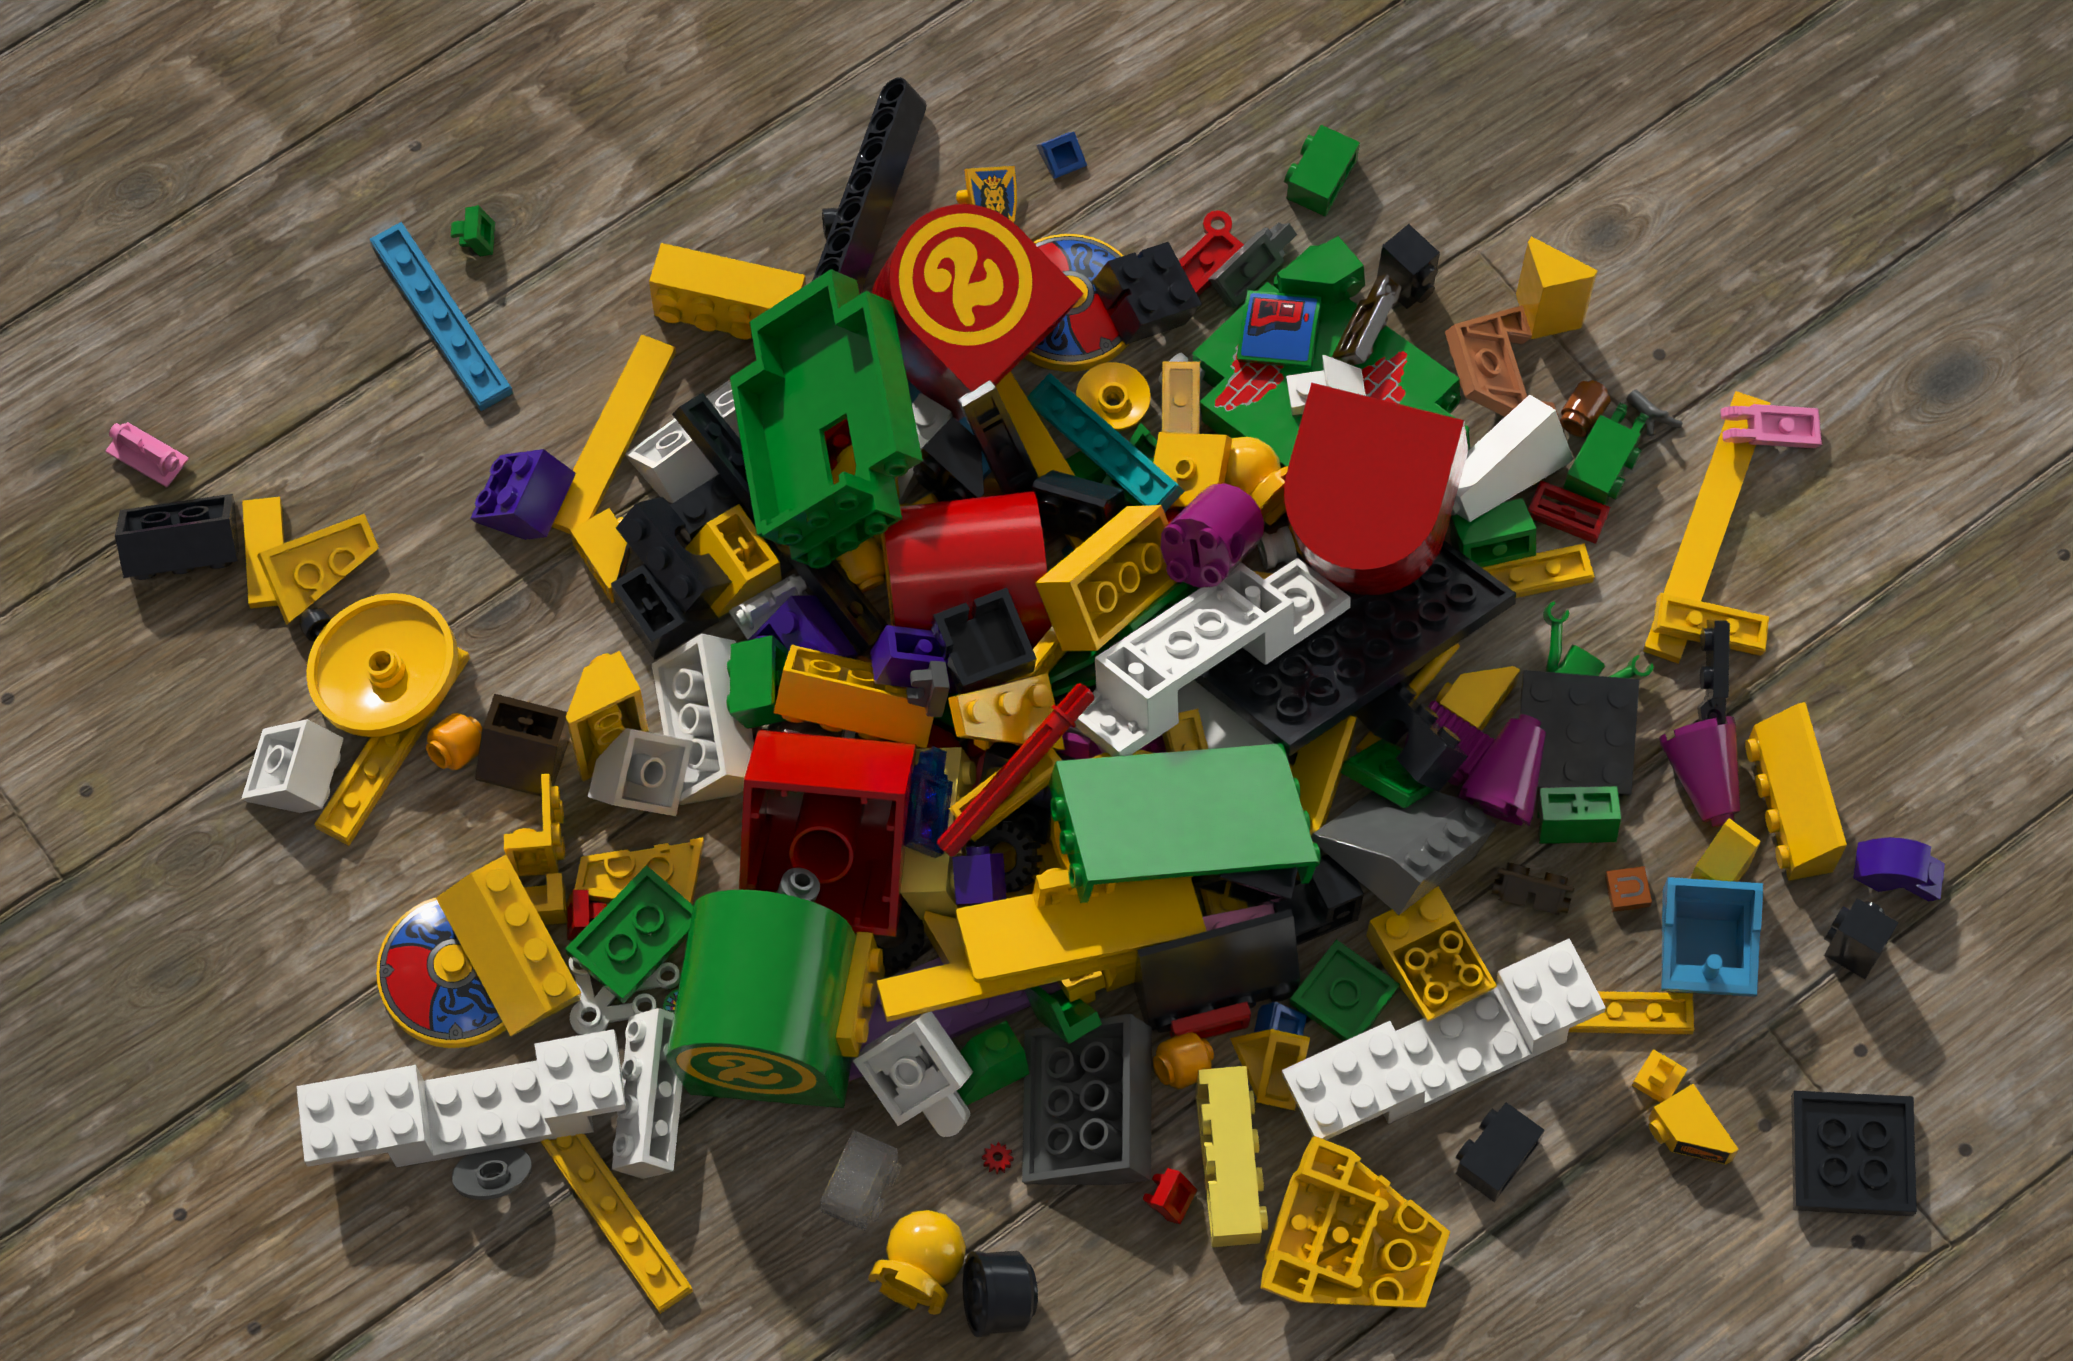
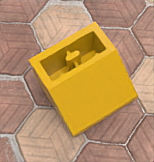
(740, 554)

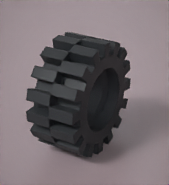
(1025, 849)

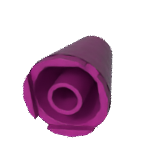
(1707, 767)
(1509, 772)

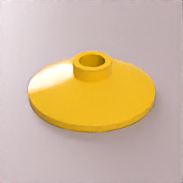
(1116, 382)

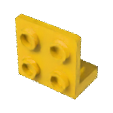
(536, 851)

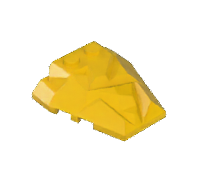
(1350, 1237)

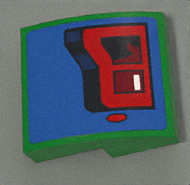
(1279, 329)

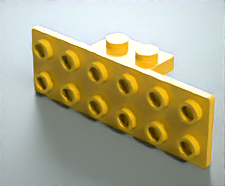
(1058, 930)

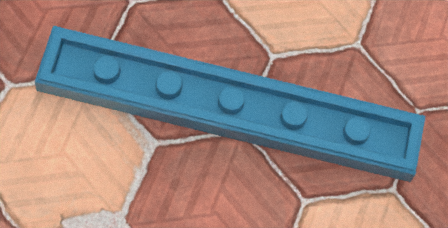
(441, 316)

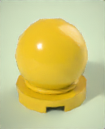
(1258, 472)
(922, 1256)

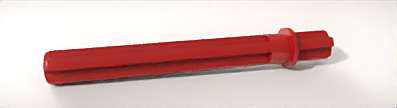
(1016, 769)

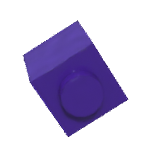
(979, 876)

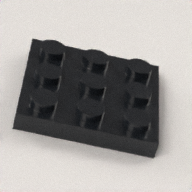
(1586, 728)
(1853, 1153)

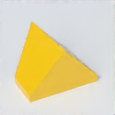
(1266, 1056)

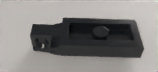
(1715, 675)

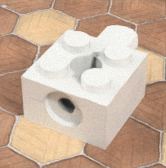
(907, 1085)

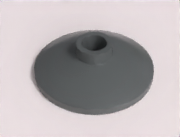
(492, 1173)

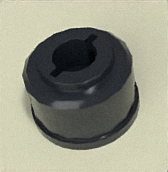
(998, 1292)

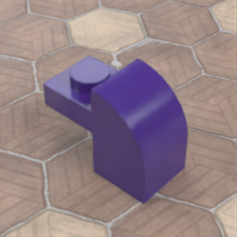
(1897, 864)

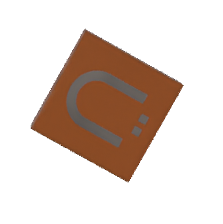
(1628, 889)

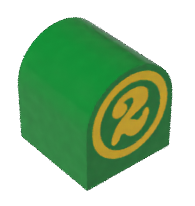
(762, 1000)

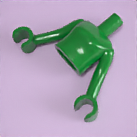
(1577, 659)

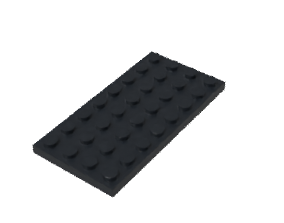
(1359, 652)

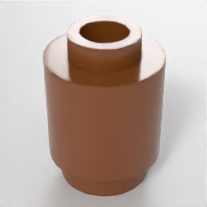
(1584, 407)

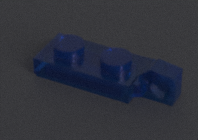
(928, 803)

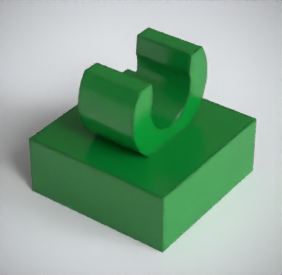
(475, 231)

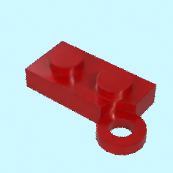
(1210, 251)

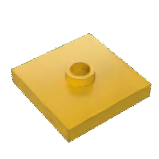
(1192, 461)

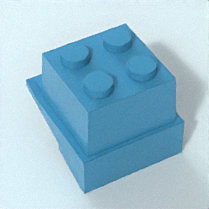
(1711, 936)

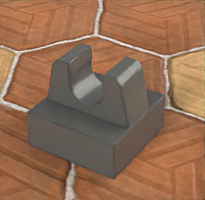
(932, 689)

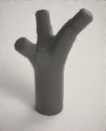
(1643, 405)

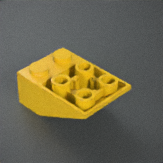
(1430, 955)

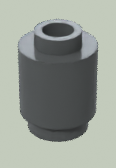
(800, 884)

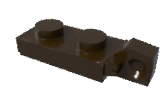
(1367, 322)

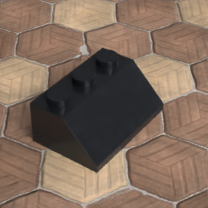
(177, 537)

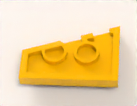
(315, 563)
(1004, 711)
(610, 872)
(859, 994)

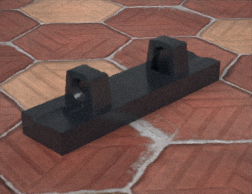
(998, 439)

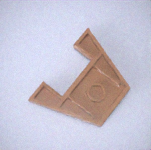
(1487, 360)

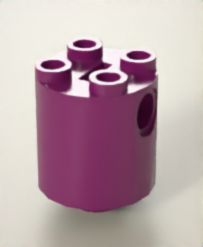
(1211, 535)

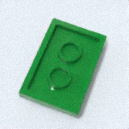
(633, 934)

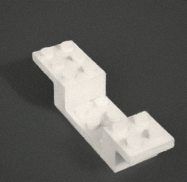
(1147, 668)
(1433, 1059)
(466, 1111)

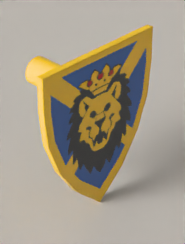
(991, 189)

